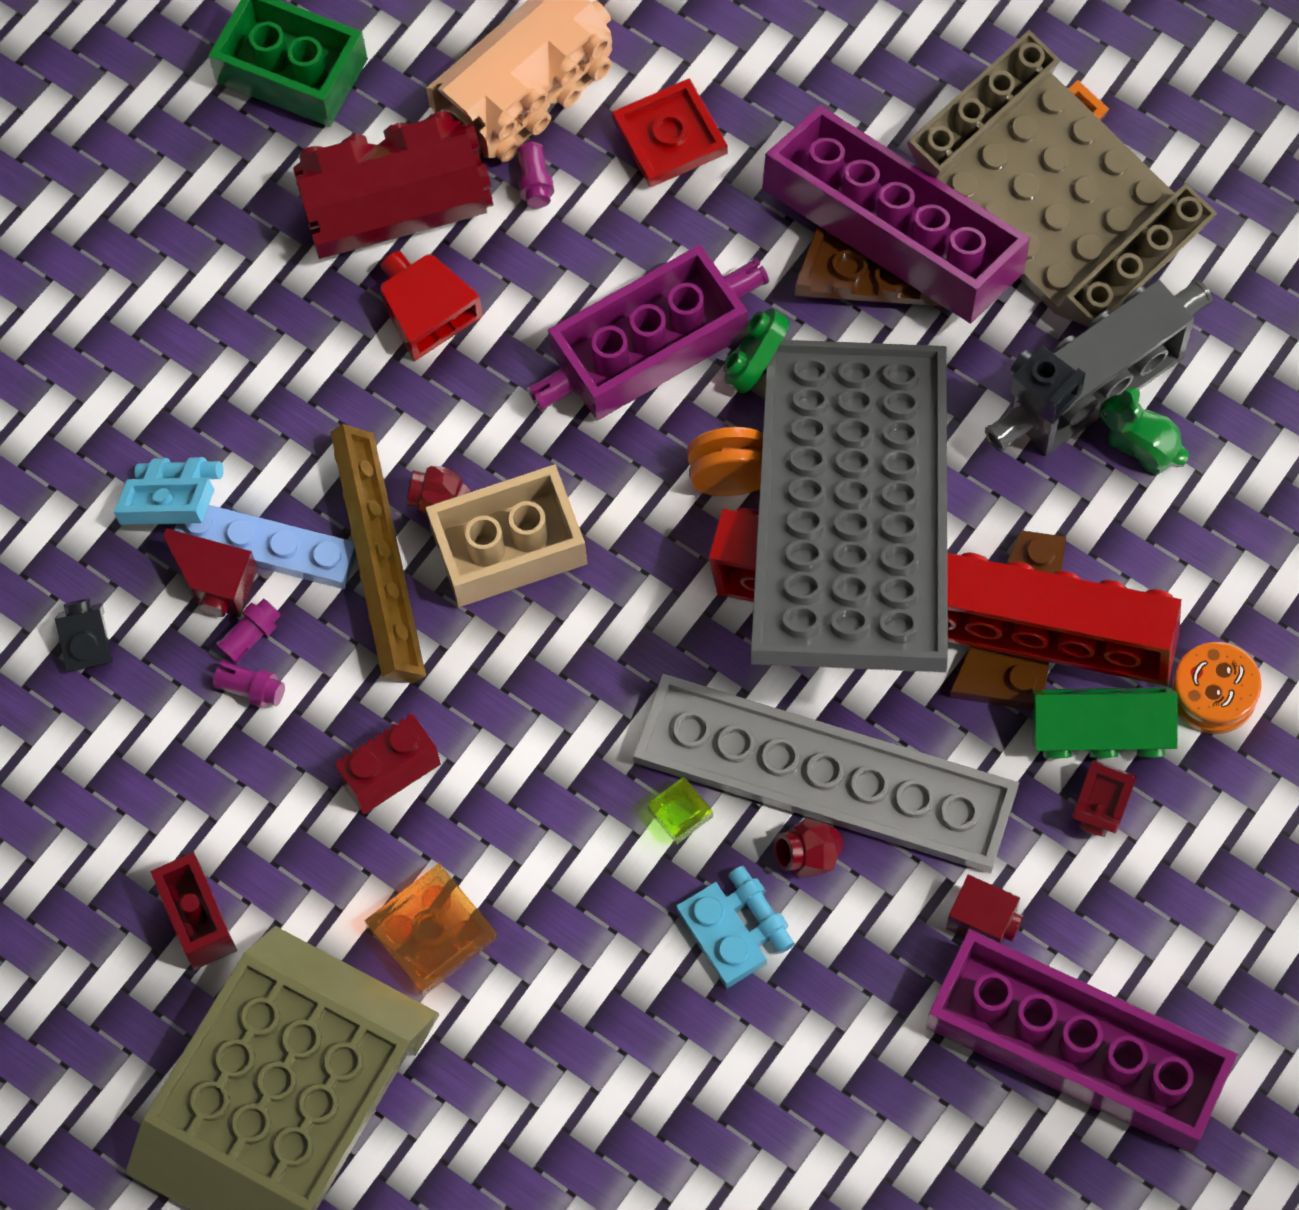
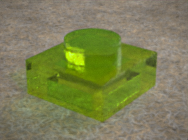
(680, 810)

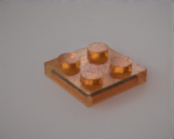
(431, 929)

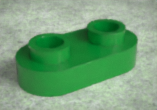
(762, 340)

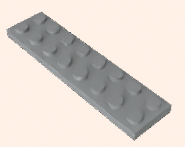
(826, 773)

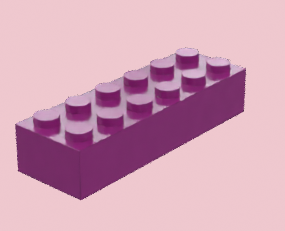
(895, 213)
(1081, 1041)

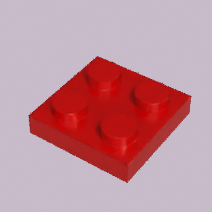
(670, 132)

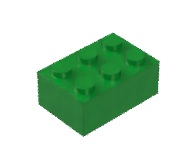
(289, 58)

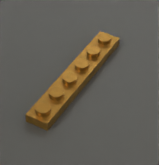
(378, 554)

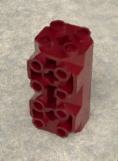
(403, 185)

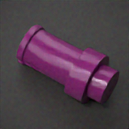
(535, 185)
(257, 621)
(258, 687)

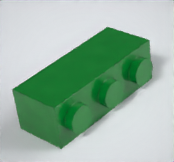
(1104, 721)

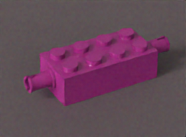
(648, 332)

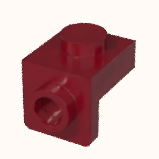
(1103, 799)

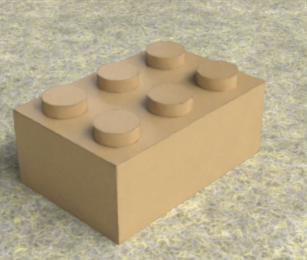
(507, 535)

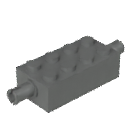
(1116, 354)

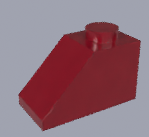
(213, 571)

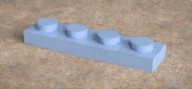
(279, 545)

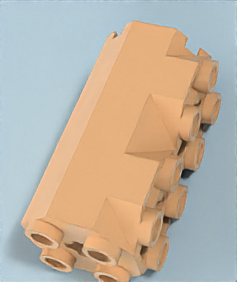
(521, 68)

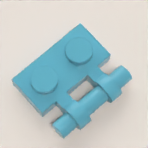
(168, 492)
(723, 936)

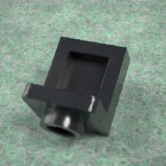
(83, 635)

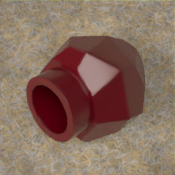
(433, 487)
(808, 848)

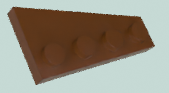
(841, 272)
(1004, 677)

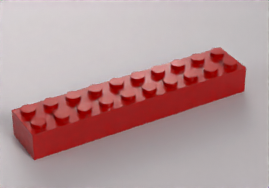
(1012, 608)

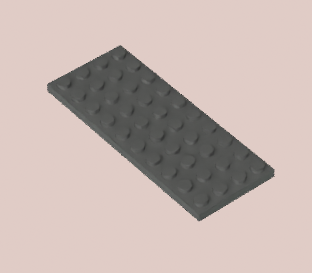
(853, 508)

